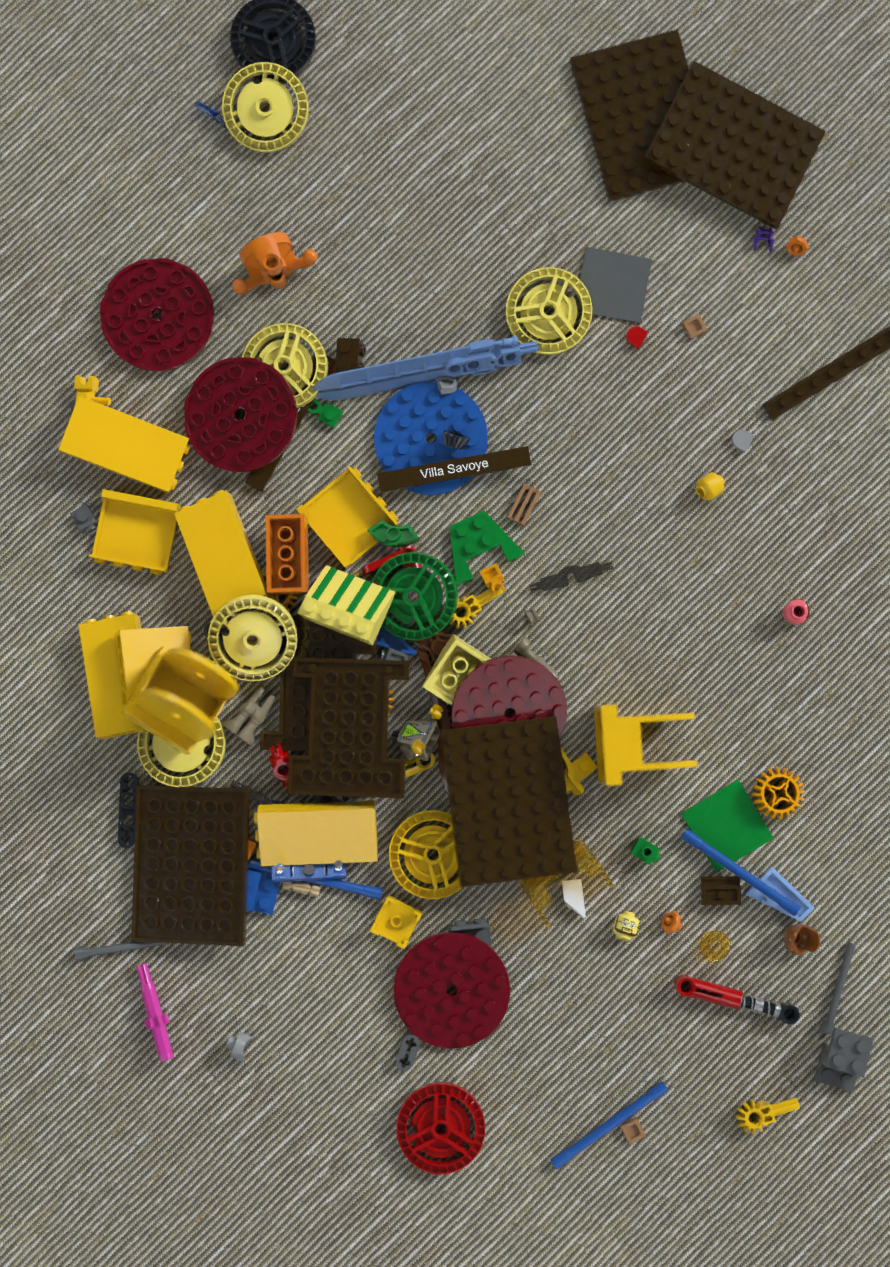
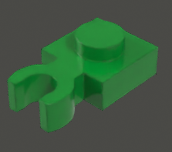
(328, 414)

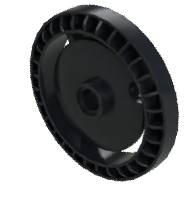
(273, 24)

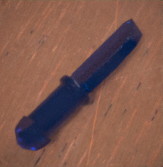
(210, 112)

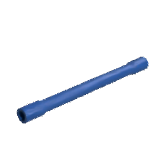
(698, 843)
(365, 890)
(567, 1154)

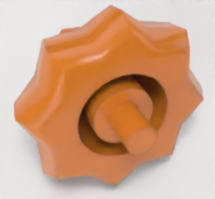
(797, 246)
(671, 922)

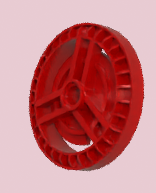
(441, 1143)

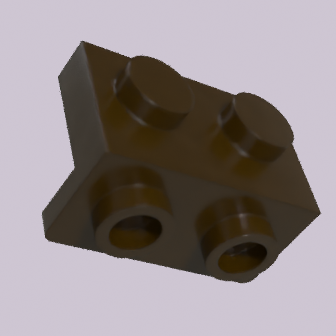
(349, 354)

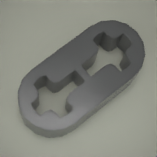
(403, 1050)

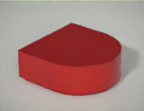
(636, 336)

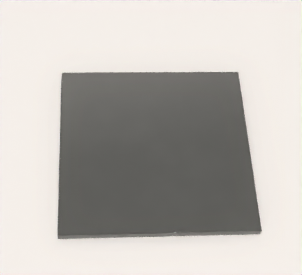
(615, 284)

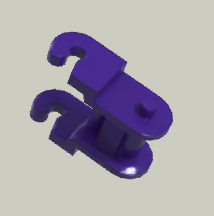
(770, 241)

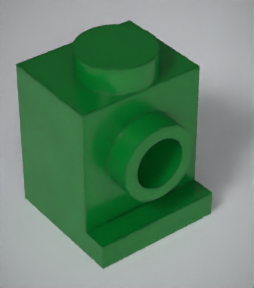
(639, 847)

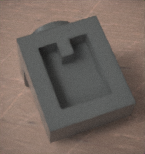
(84, 519)
(391, 654)

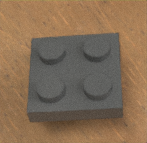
(843, 1059)

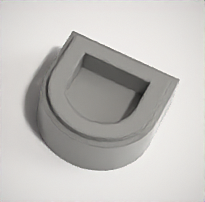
(446, 384)
(742, 440)

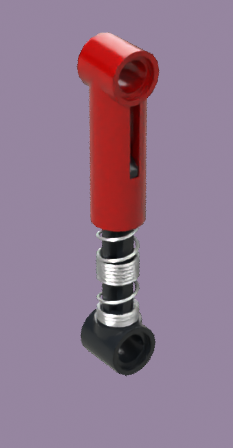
(735, 999)

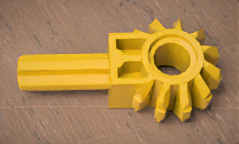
(473, 605)
(765, 1113)

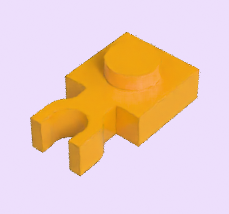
(493, 578)

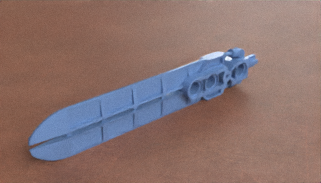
(474, 359)

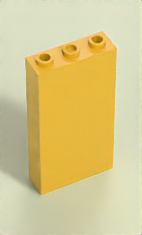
(124, 445)
(220, 550)
(103, 673)
(316, 833)

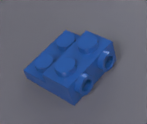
(261, 892)

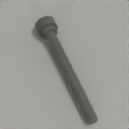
(83, 953)
(828, 1025)

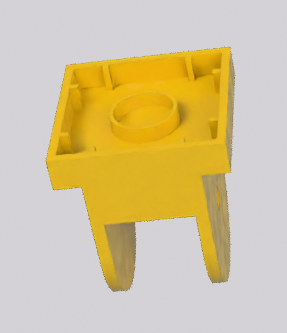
(180, 698)
(621, 745)

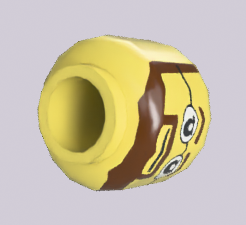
(626, 926)

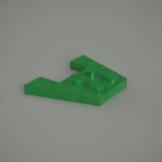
(474, 537)

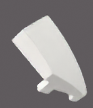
(574, 896)

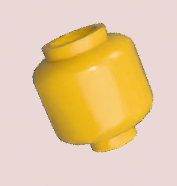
(710, 486)

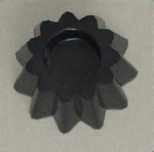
(455, 439)

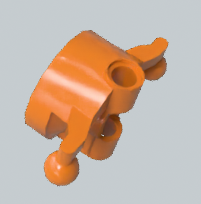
(270, 257)

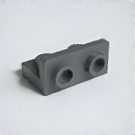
(479, 928)

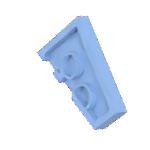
(782, 886)

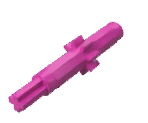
(156, 1019)

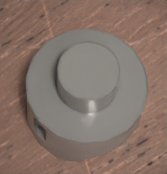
(238, 1044)

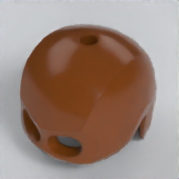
(801, 938)

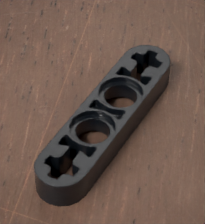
(124, 809)

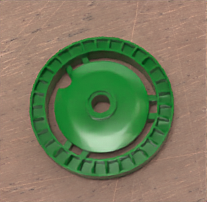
(429, 595)

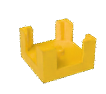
(396, 921)

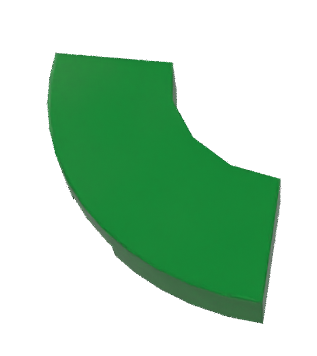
(393, 535)

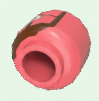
(800, 607)

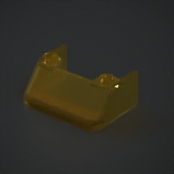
(537, 887)

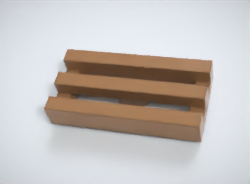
(531, 490)

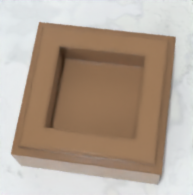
(694, 326)
(632, 1130)

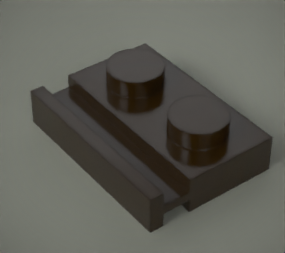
(720, 890)

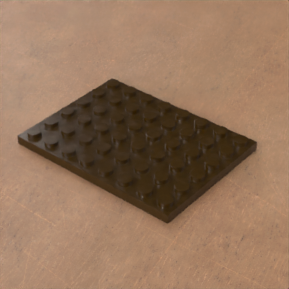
(624, 103)
(734, 145)
(508, 801)
(190, 865)

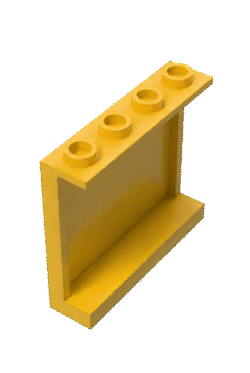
(344, 514)
(135, 532)
(138, 648)

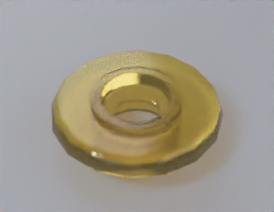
(712, 936)

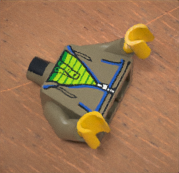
(419, 736)

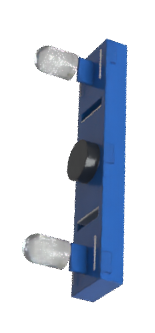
(308, 872)

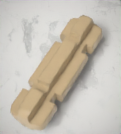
(302, 887)

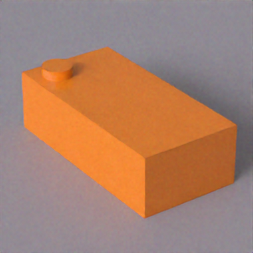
(287, 554)

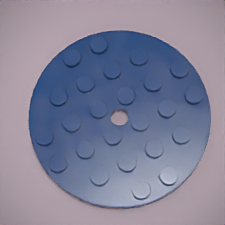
(424, 411)

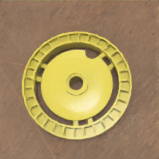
(254, 96)
(552, 296)
(293, 353)
(256, 624)
(178, 761)

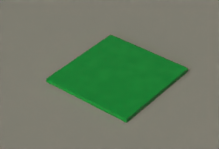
(728, 823)

